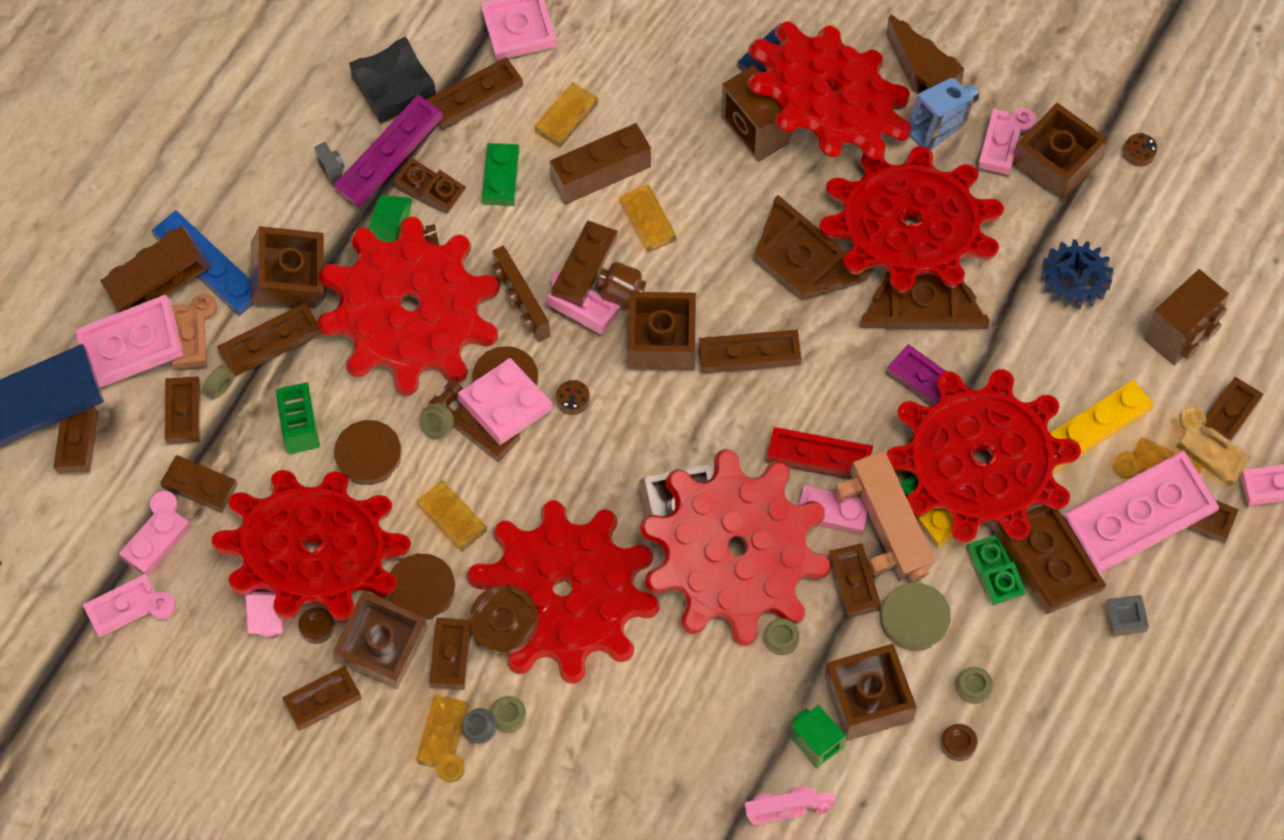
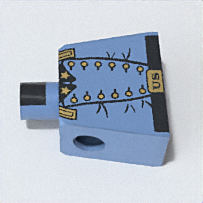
(941, 112)

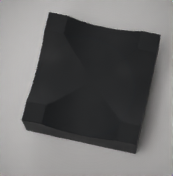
(392, 79)

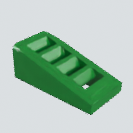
(303, 436)

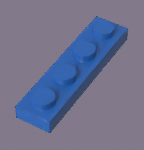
(223, 277)

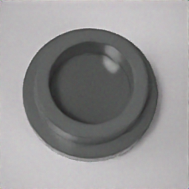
(479, 726)

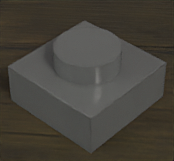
(329, 162)
(1127, 615)

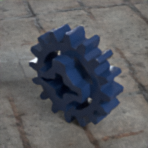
(1066, 281)

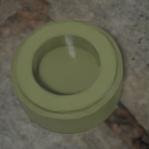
(218, 382)
(436, 420)
(781, 636)
(974, 685)
(509, 714)

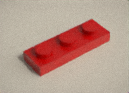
(815, 452)

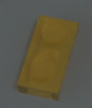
(566, 114)
(647, 218)
(451, 516)

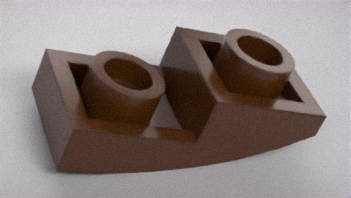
(428, 187)

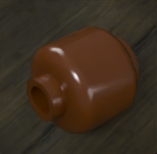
(618, 282)

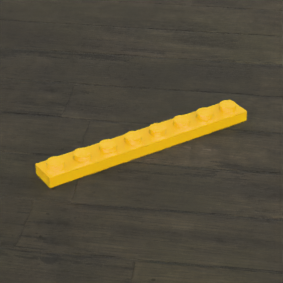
(1087, 429)

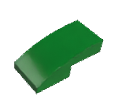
(388, 216)
(995, 570)

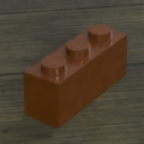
(600, 163)
(156, 270)

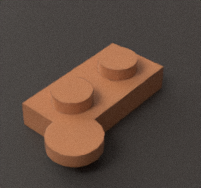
(192, 332)

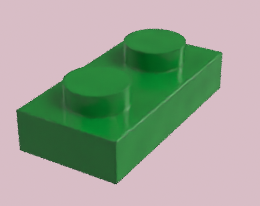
(500, 174)

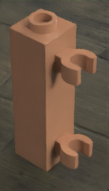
(891, 516)

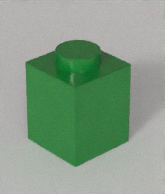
(817, 735)

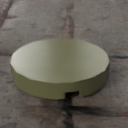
(915, 616)

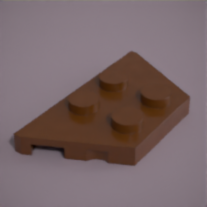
(801, 255)
(924, 306)

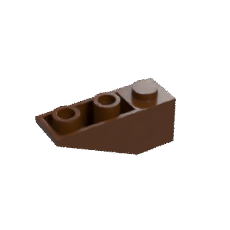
(920, 57)

